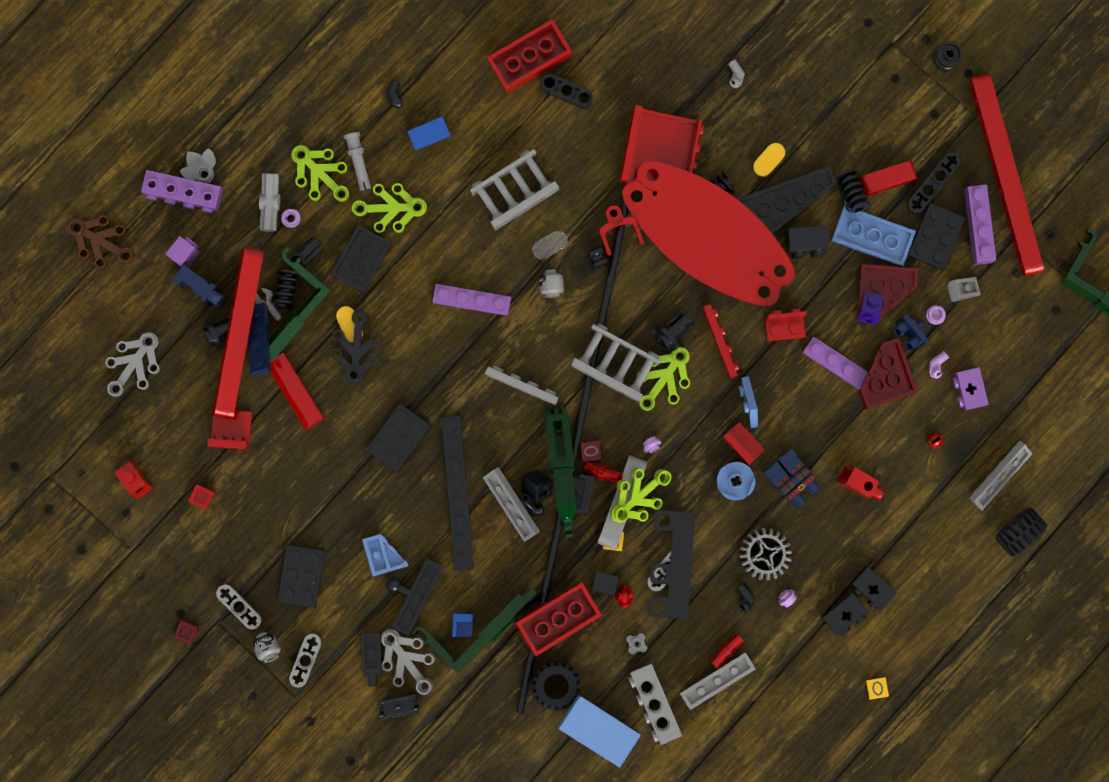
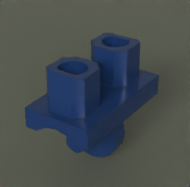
(912, 330)

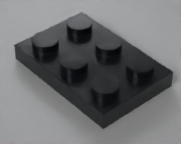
(936, 236)
(361, 259)
(398, 438)
(301, 576)

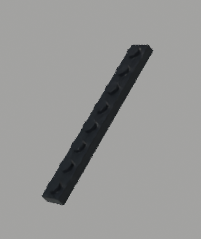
(457, 493)

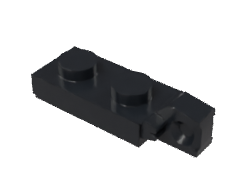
(371, 656)

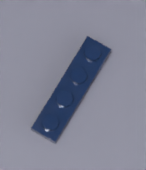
(259, 341)

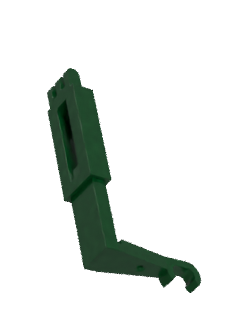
(1099, 298)
(294, 322)
(562, 465)
(486, 636)

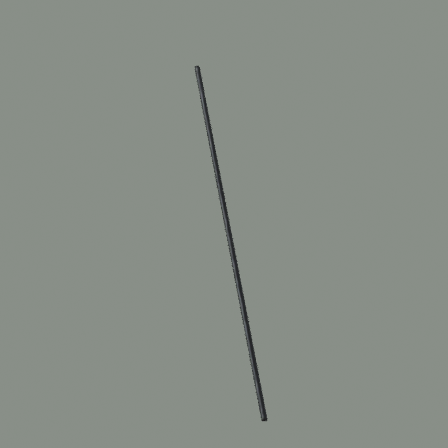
(575, 446)

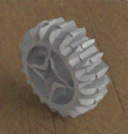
(750, 560)

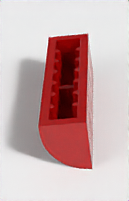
(295, 392)

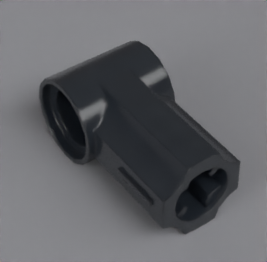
(307, 252)

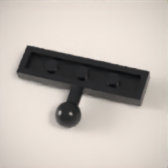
(416, 596)

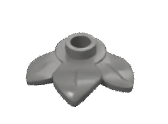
(198, 164)

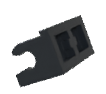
(583, 489)
(398, 706)

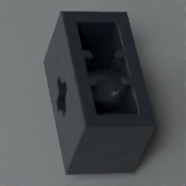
(883, 594)
(834, 615)

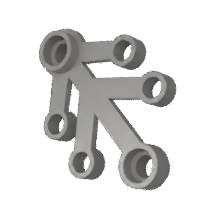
(134, 361)
(405, 659)

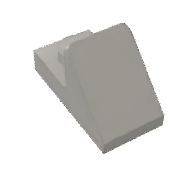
(963, 289)

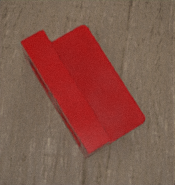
(743, 443)

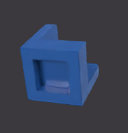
(462, 625)

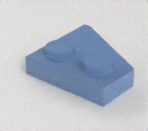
(750, 404)
(381, 555)

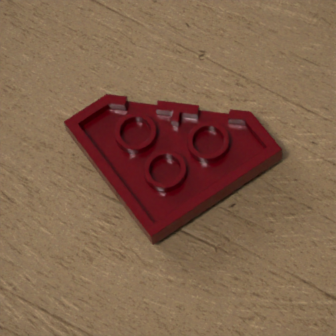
(886, 281)
(887, 376)

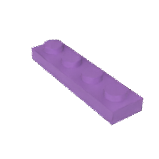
(471, 300)
(835, 362)

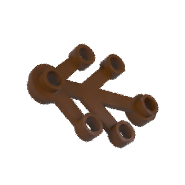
(97, 240)

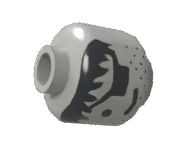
(551, 284)
(266, 647)

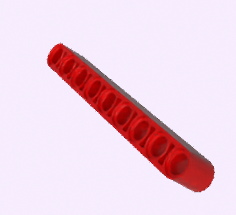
(237, 333)

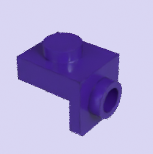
(871, 308)

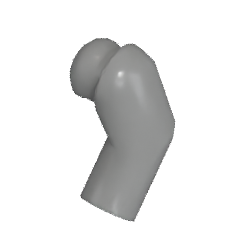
(737, 76)

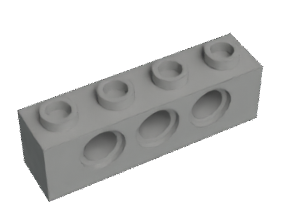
(671, 730)

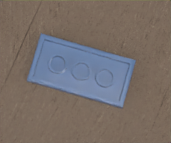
(873, 236)
(598, 731)

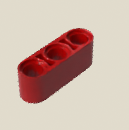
(888, 178)

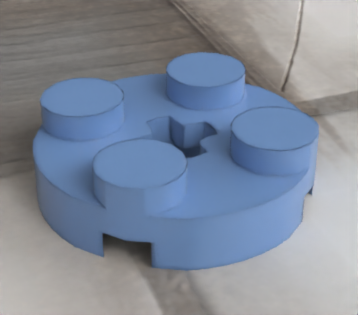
(730, 471)

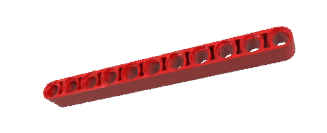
(1006, 174)

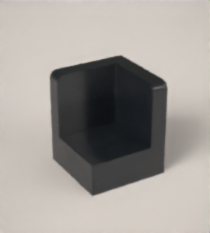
(536, 485)
(605, 583)

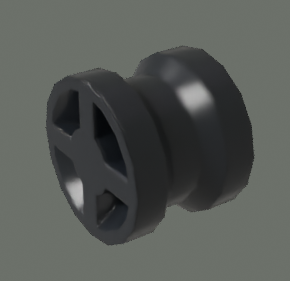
(598, 258)

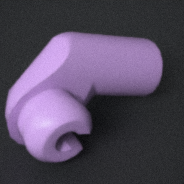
(935, 365)

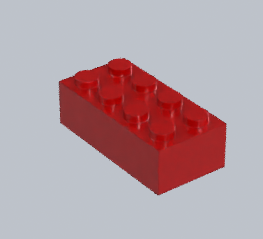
(529, 56)
(557, 618)

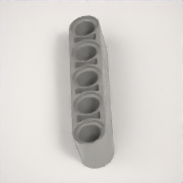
(612, 530)

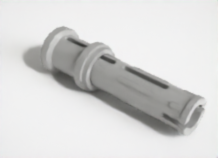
(356, 151)

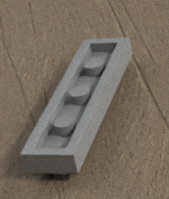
(529, 388)
(1001, 475)
(511, 504)
(717, 681)

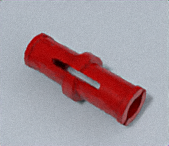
(603, 472)
(726, 650)

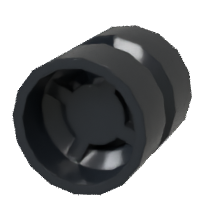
(947, 56)

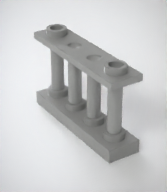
(515, 208)
(600, 372)

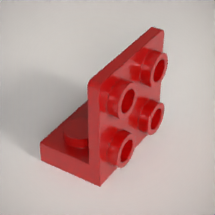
(785, 325)
(232, 432)

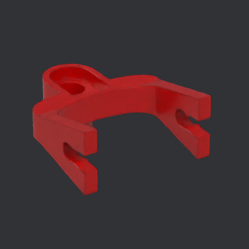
(617, 221)

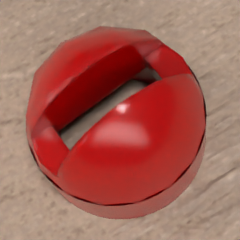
(938, 443)

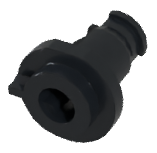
(672, 332)
(215, 333)

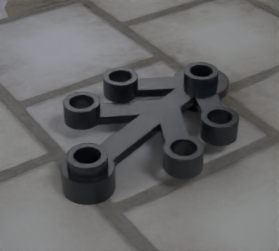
(356, 350)

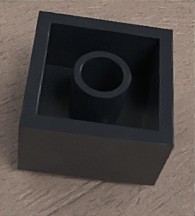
(806, 241)

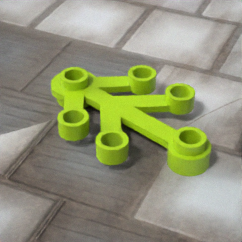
(318, 171)
(392, 208)
(666, 375)
(637, 496)

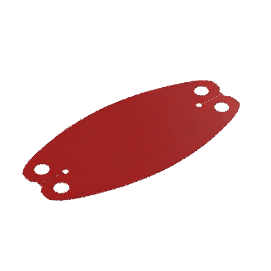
(708, 233)

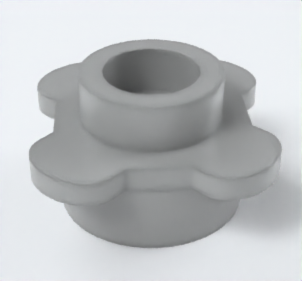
(632, 647)

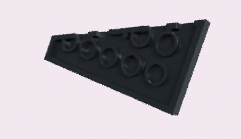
(786, 200)

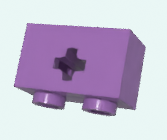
(183, 251)
(974, 380)

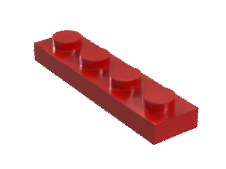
(718, 333)

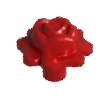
(624, 596)

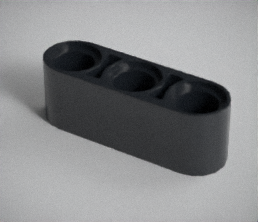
(560, 84)

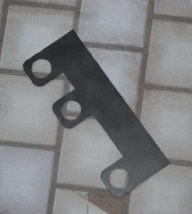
(679, 570)

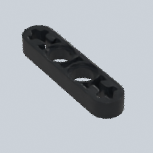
(935, 184)

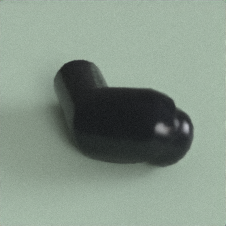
(392, 95)
(530, 506)
(747, 599)

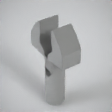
(272, 309)

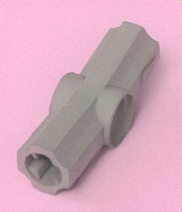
(269, 202)

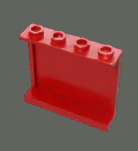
(659, 139)

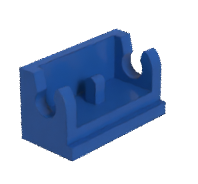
(428, 133)

